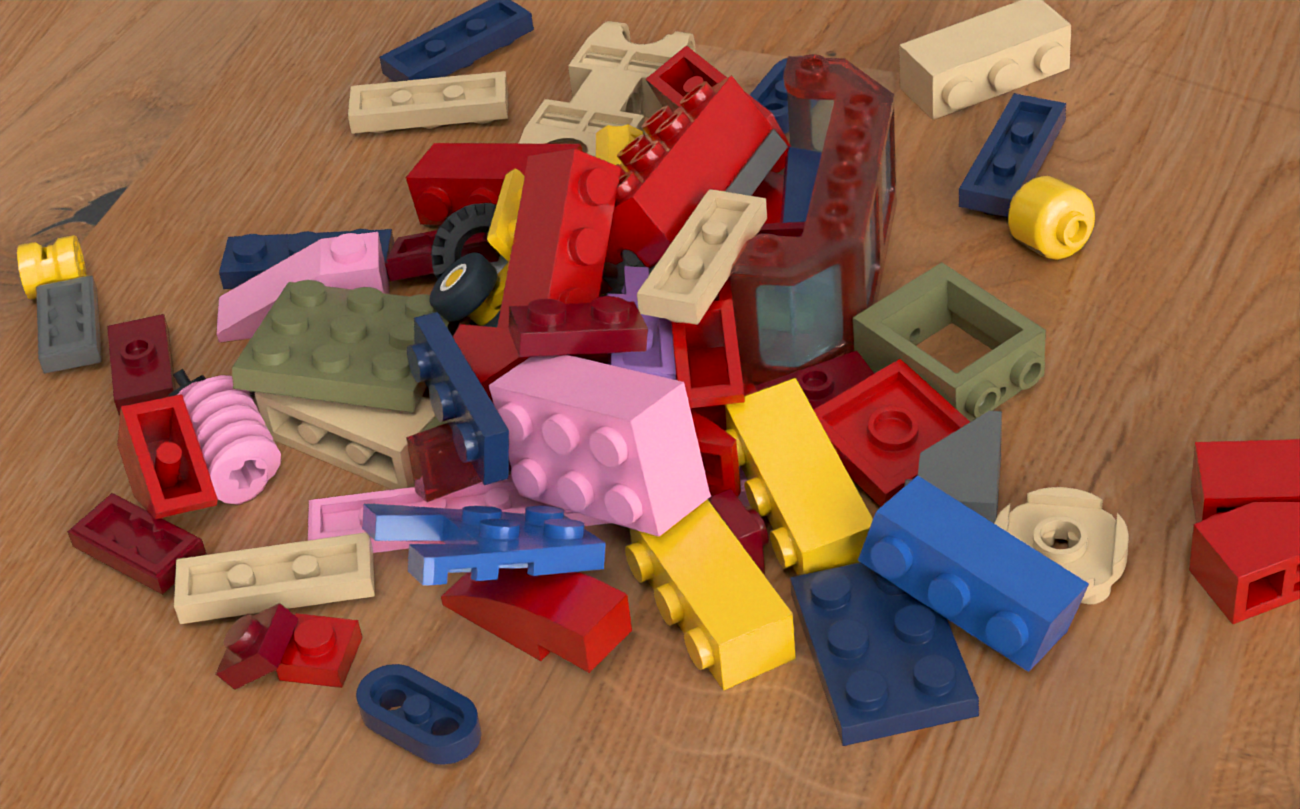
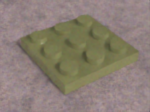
(336, 347)

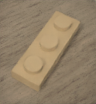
(428, 102)
(701, 257)
(269, 575)

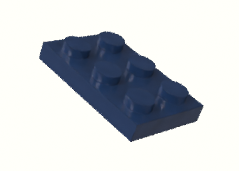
(881, 655)

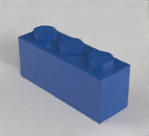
(972, 572)

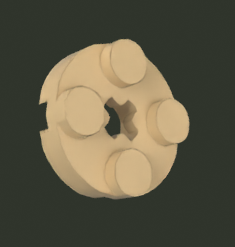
(1094, 537)

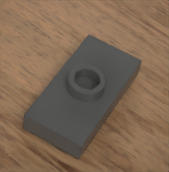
(68, 324)

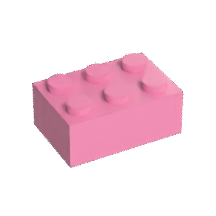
(602, 441)

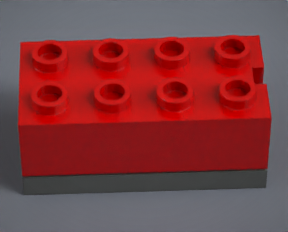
(705, 144)

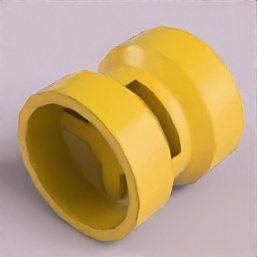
(49, 264)

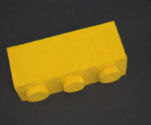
(797, 480)
(715, 596)

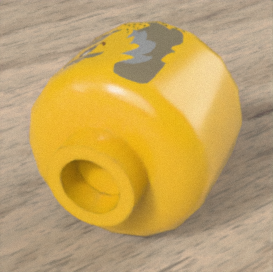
(1051, 217)

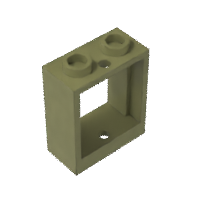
(934, 301)

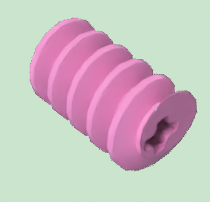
(231, 438)

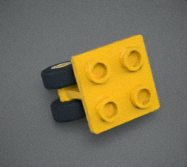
(472, 283)

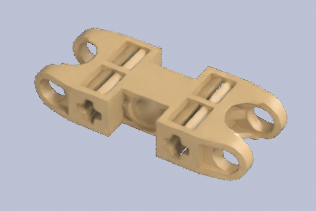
(606, 88)

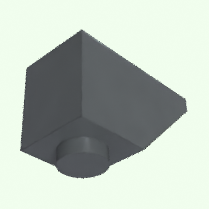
(968, 464)

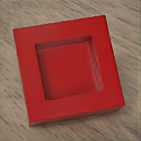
(320, 650)

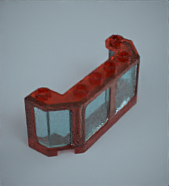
(801, 292)

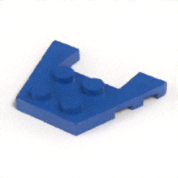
(485, 540)

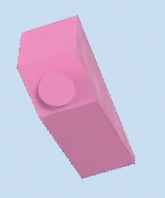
(336, 262)

